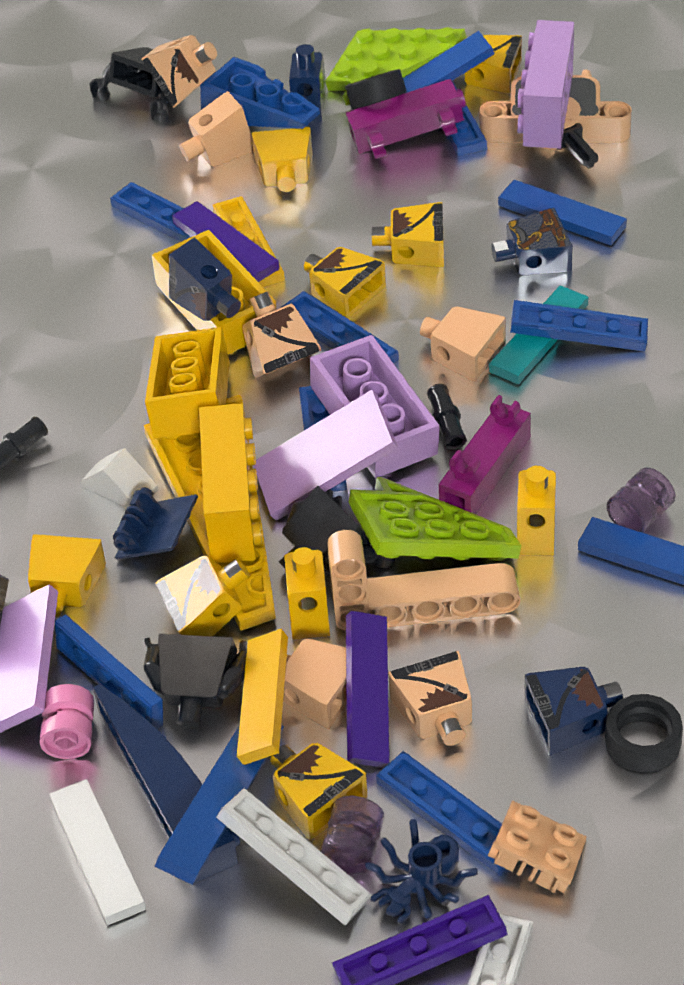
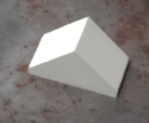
(118, 478)

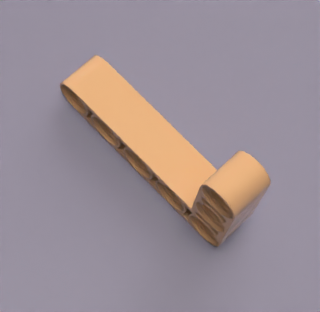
(416, 596)

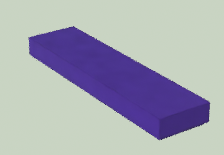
(198, 218)
(367, 689)
(423, 946)

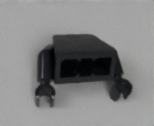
(130, 72)
(316, 519)
(194, 672)

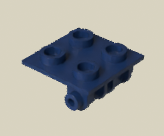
(151, 525)

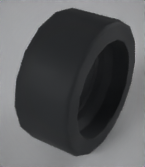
(375, 89)
(639, 757)

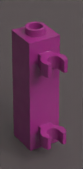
(406, 117)
(486, 457)

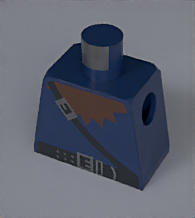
(308, 73)
(201, 282)
(568, 706)

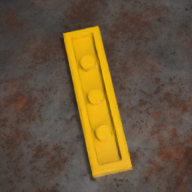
(240, 217)
(262, 697)

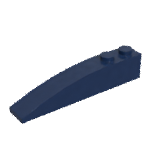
(160, 773)

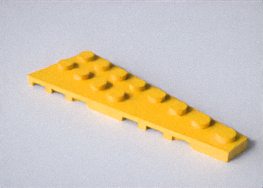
(183, 470)

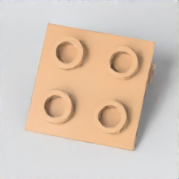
(540, 843)

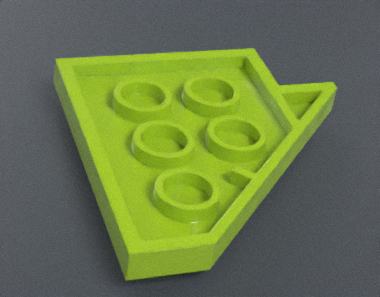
(387, 50)
(418, 525)

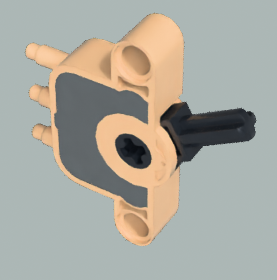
(586, 119)

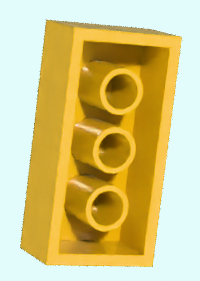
(243, 288)
(185, 374)
(229, 483)

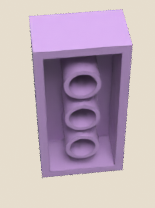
(546, 84)
(364, 366)

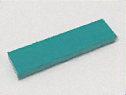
(526, 351)

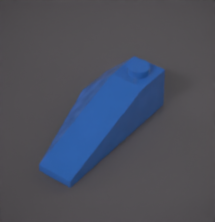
(261, 98)

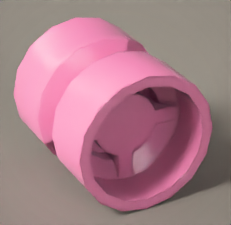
(67, 721)

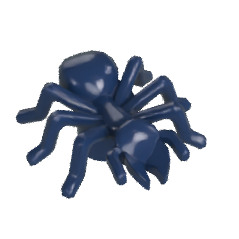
(426, 868)

